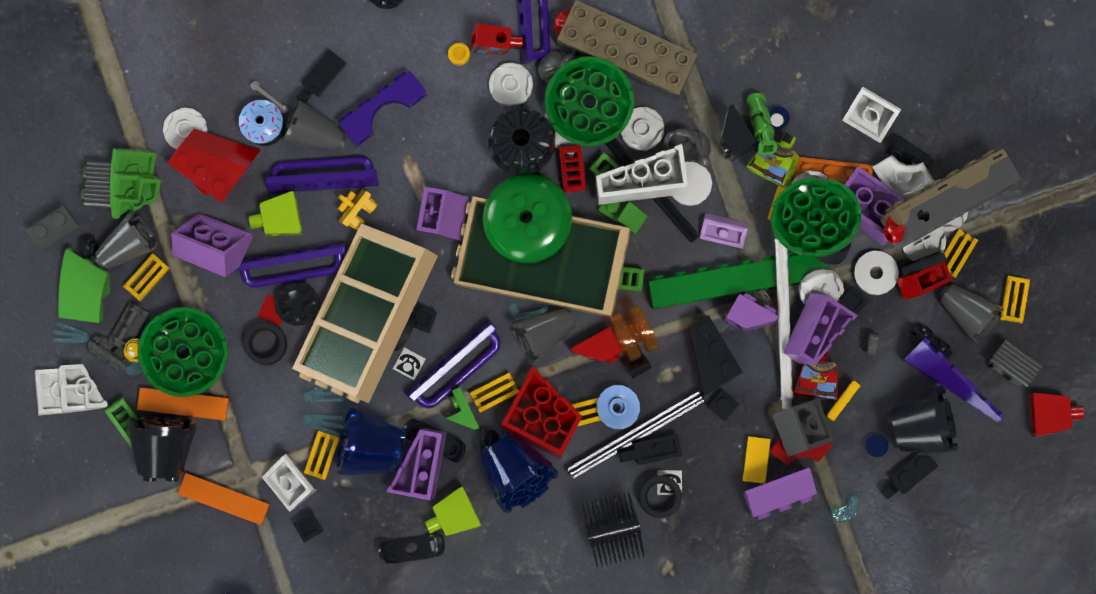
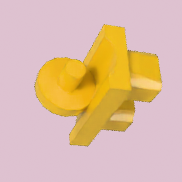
(350, 216)

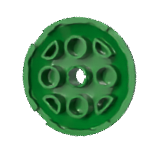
(566, 96)
(812, 200)
(530, 240)
(161, 346)

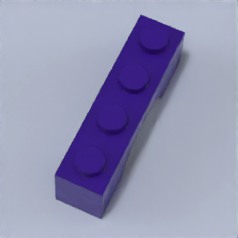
(404, 91)

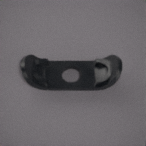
(454, 448)
(395, 551)

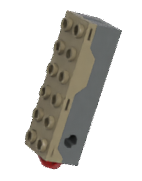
(635, 51)
(949, 198)

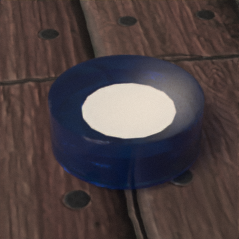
(779, 117)

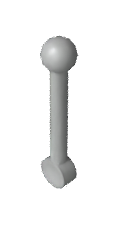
(256, 86)

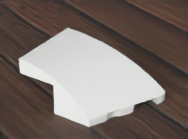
(66, 390)

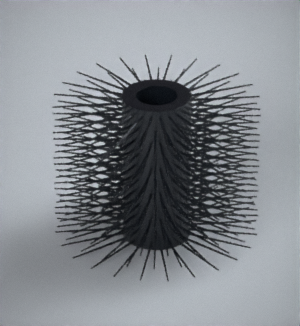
(613, 529)

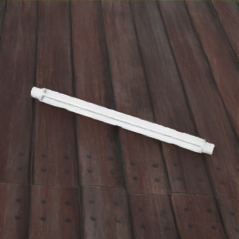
(783, 324)

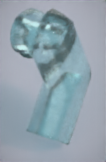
(848, 512)

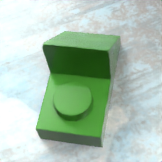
(624, 214)
(465, 417)

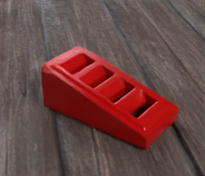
(572, 187)

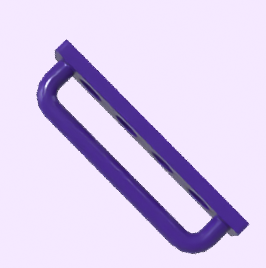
(527, 53)
(322, 181)
(291, 256)
(485, 330)

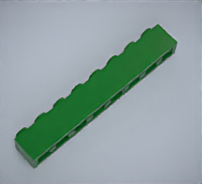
(727, 280)

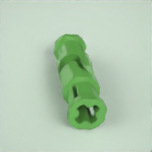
(761, 123)

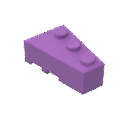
(817, 328)
(421, 467)

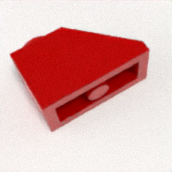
(924, 281)
(599, 347)

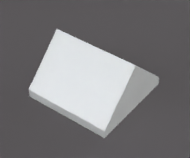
(871, 114)
(288, 482)

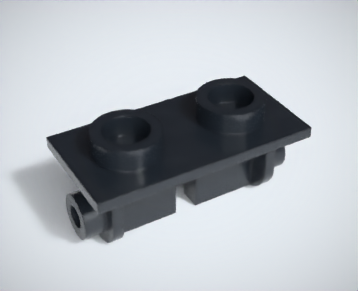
(901, 151)
(924, 331)

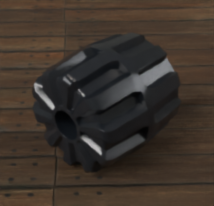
(516, 127)

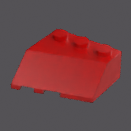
(212, 162)
(542, 416)

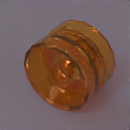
(632, 333)

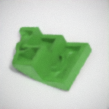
(132, 180)
(82, 289)

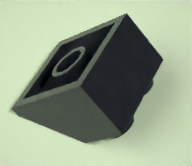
(735, 136)

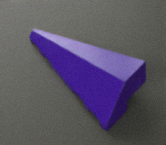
(940, 370)

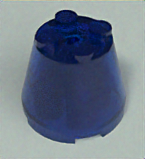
(368, 445)
(516, 472)

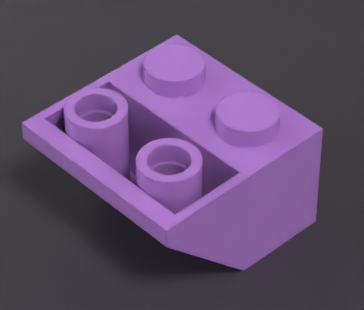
(442, 214)
(748, 315)

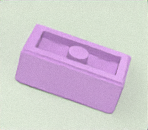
(724, 230)

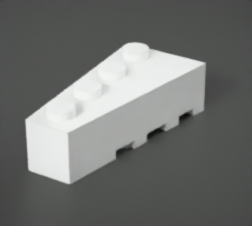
(645, 179)

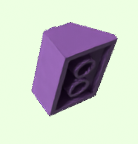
(873, 200)
(210, 244)
(780, 494)

